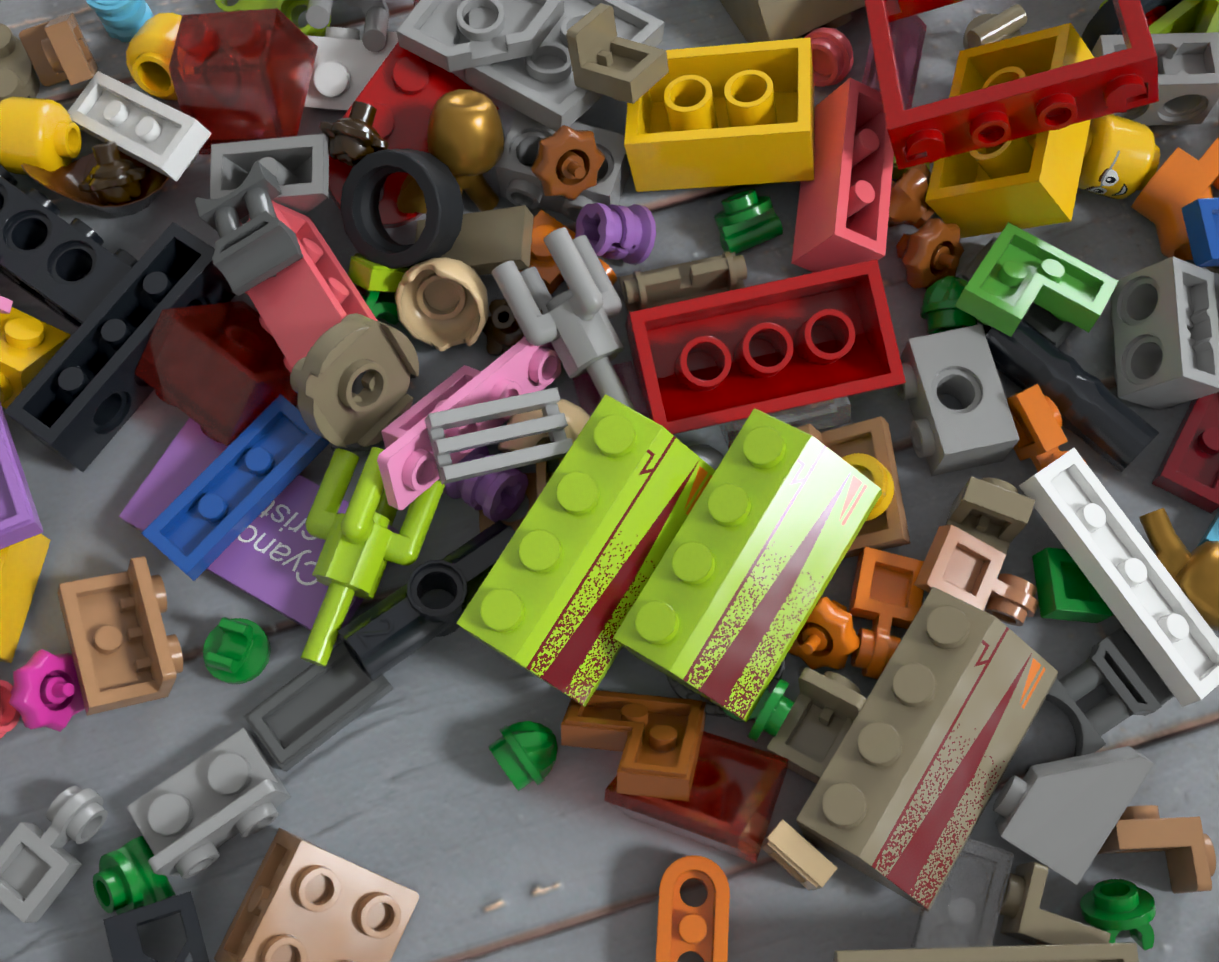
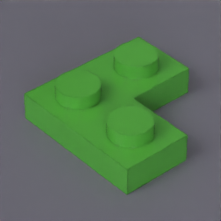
(1030, 270)

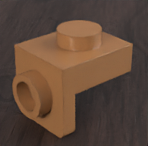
(1187, 849)

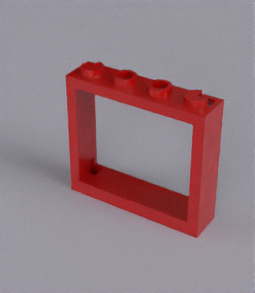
(1017, 106)

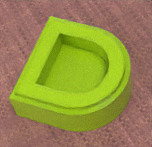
(373, 275)

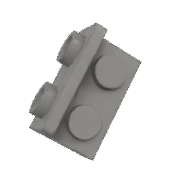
(207, 805)

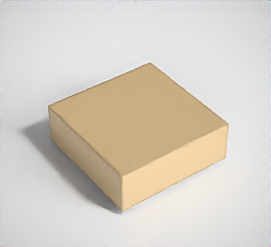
(798, 856)

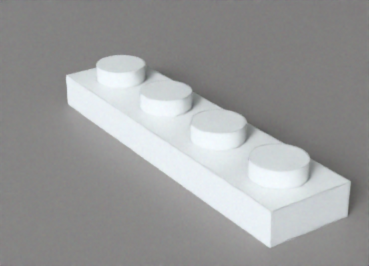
(1127, 576)

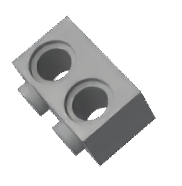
(1185, 77)
(523, 188)
(1166, 334)

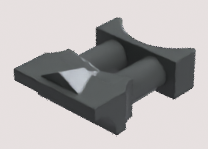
(257, 248)
(1126, 677)

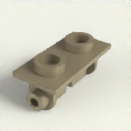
(683, 281)

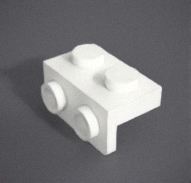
(343, 68)

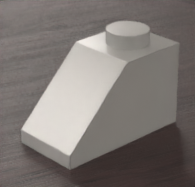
(295, 161)
(1069, 807)

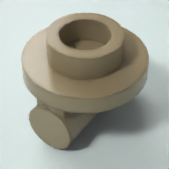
(995, 27)

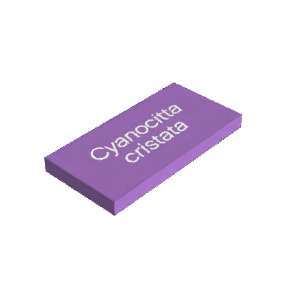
(271, 556)

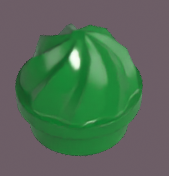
(940, 306)
(525, 752)

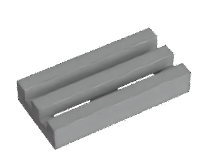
(551, 422)

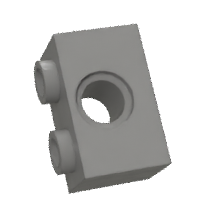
(963, 367)

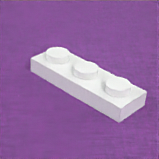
(139, 125)

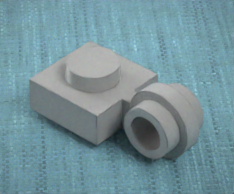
(34, 861)

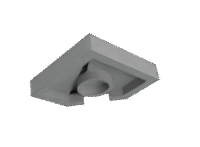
(477, 31)

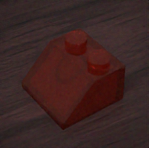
(242, 74)
(216, 366)

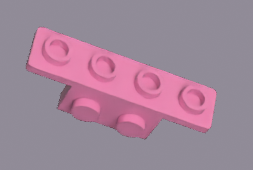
(408, 457)

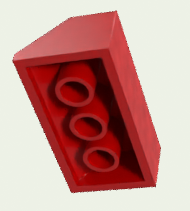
(765, 348)

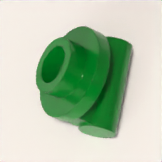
(747, 221)
(127, 879)

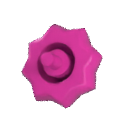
(47, 691)

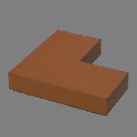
(654, 733)

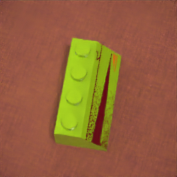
(587, 550)
(749, 564)

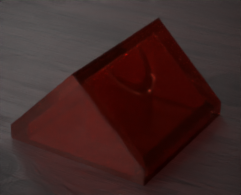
(728, 799)

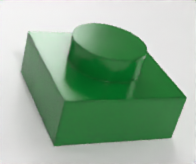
(1065, 590)

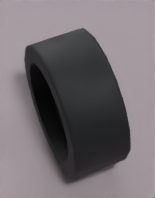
(362, 215)

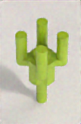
(358, 542)

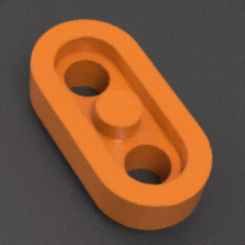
(693, 928)

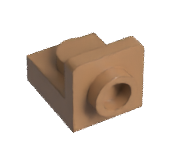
(59, 51)

